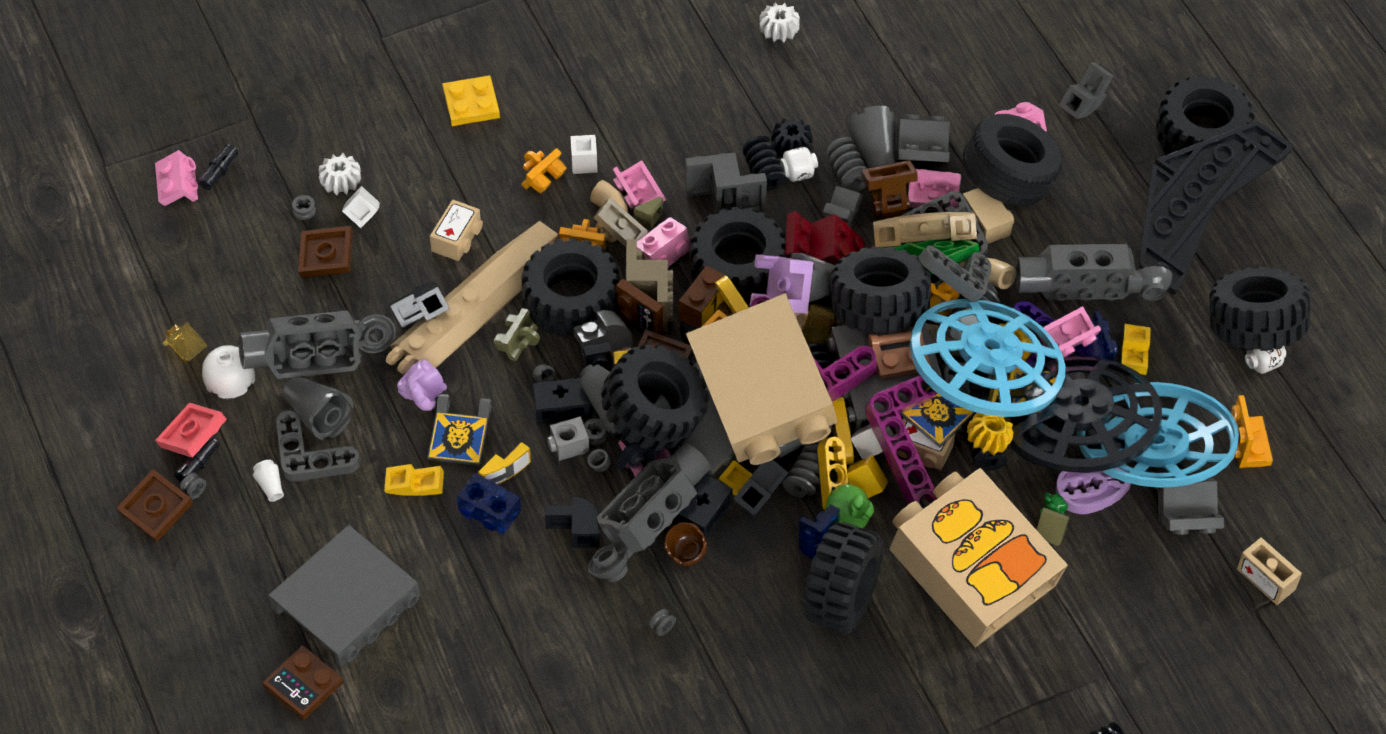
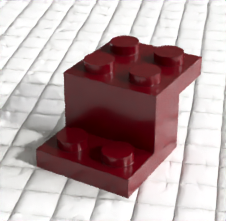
(824, 239)

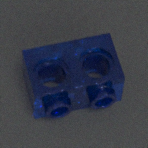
(492, 499)

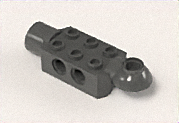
(1089, 274)
(314, 343)
(646, 509)

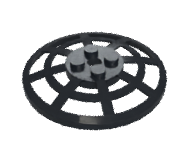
(1094, 415)

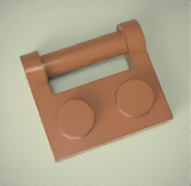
(895, 361)

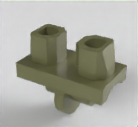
(519, 335)

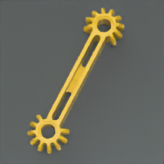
(993, 432)

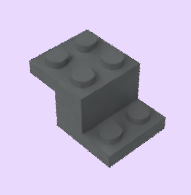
(923, 138)
(721, 179)
(1190, 507)

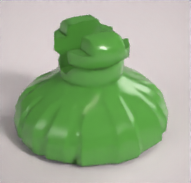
(853, 504)

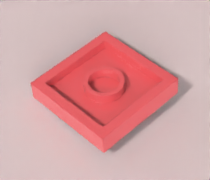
(191, 429)

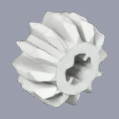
(779, 22)
(339, 174)

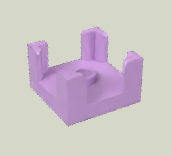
(787, 277)

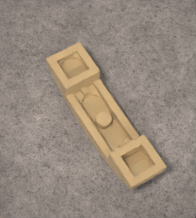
(925, 227)

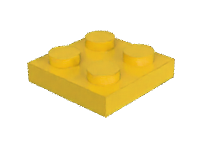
(471, 100)

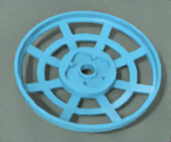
(998, 361)
(1173, 440)

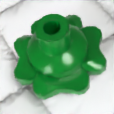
(1055, 503)

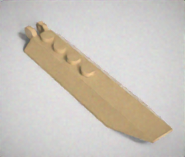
(471, 303)

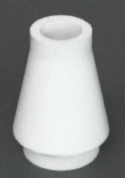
(268, 478)

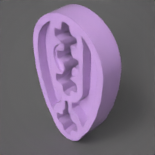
(1093, 499)

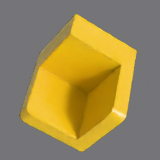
(867, 476)

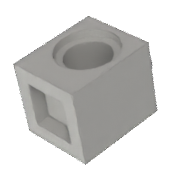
(569, 429)

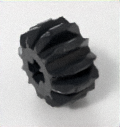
(791, 135)

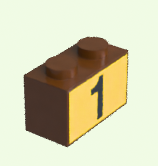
(701, 299)

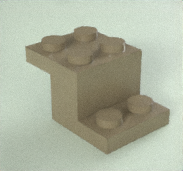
(651, 278)

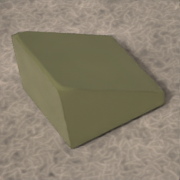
(649, 213)
(1052, 526)

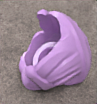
(422, 385)

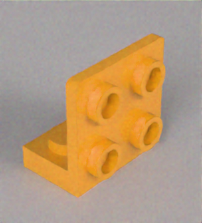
(1253, 441)

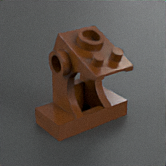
(891, 186)

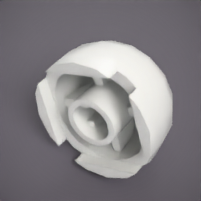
(224, 373)

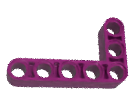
(848, 364)
(902, 441)

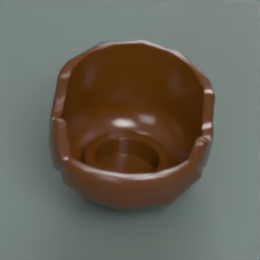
(685, 544)

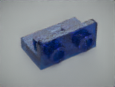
(1103, 346)
(812, 532)

